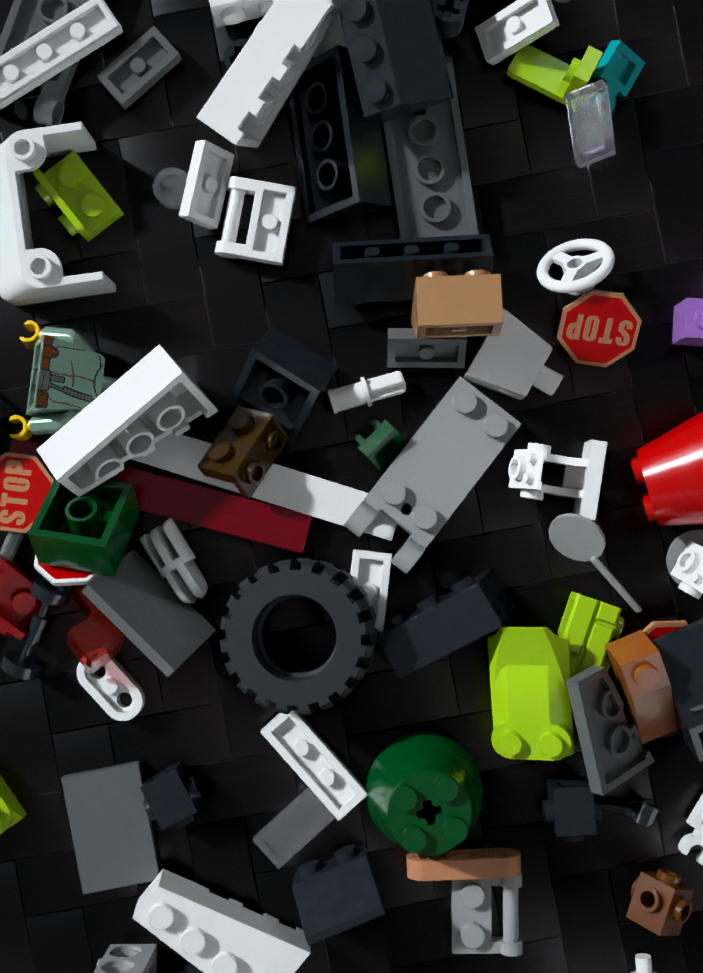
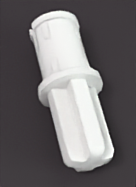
(367, 391)

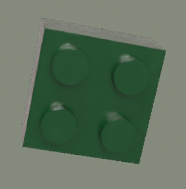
(87, 529)

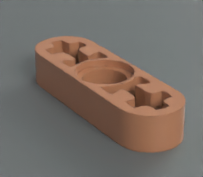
(464, 864)

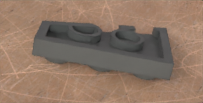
(605, 735)

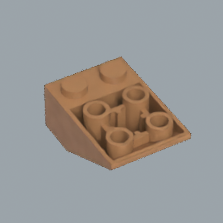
(457, 305)

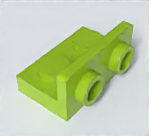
(79, 196)

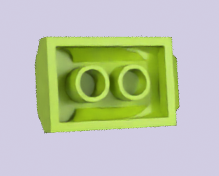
(531, 694)

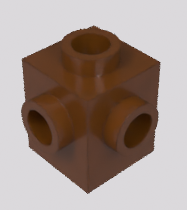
(660, 902)

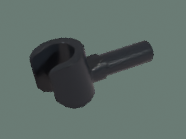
(642, 814)

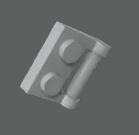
(473, 917)

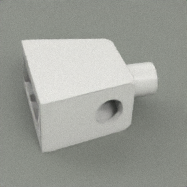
(513, 361)

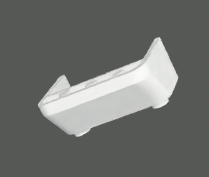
(26, 272)

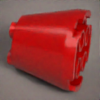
(673, 474)

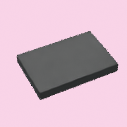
(149, 612)
(110, 827)

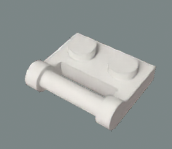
(267, 225)

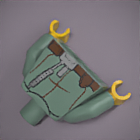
(62, 381)

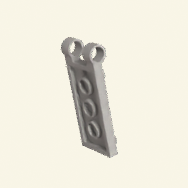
(437, 469)

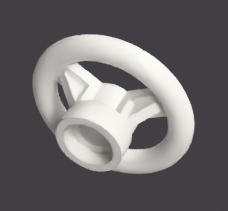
(578, 270)

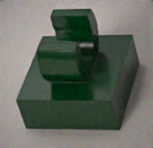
(381, 445)

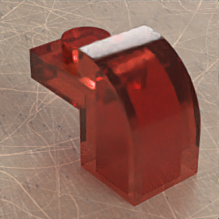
(96, 638)

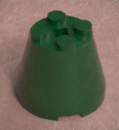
(417, 770)

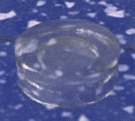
(170, 187)

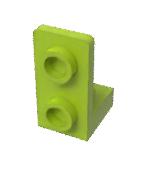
(550, 74)

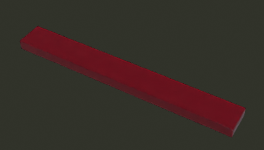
(207, 506)

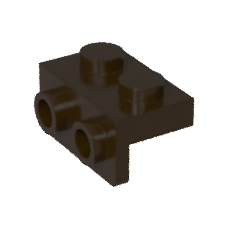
(244, 449)

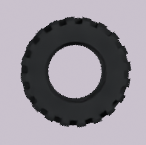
(253, 658)

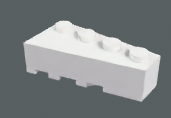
(267, 70)
(125, 422)
(217, 932)

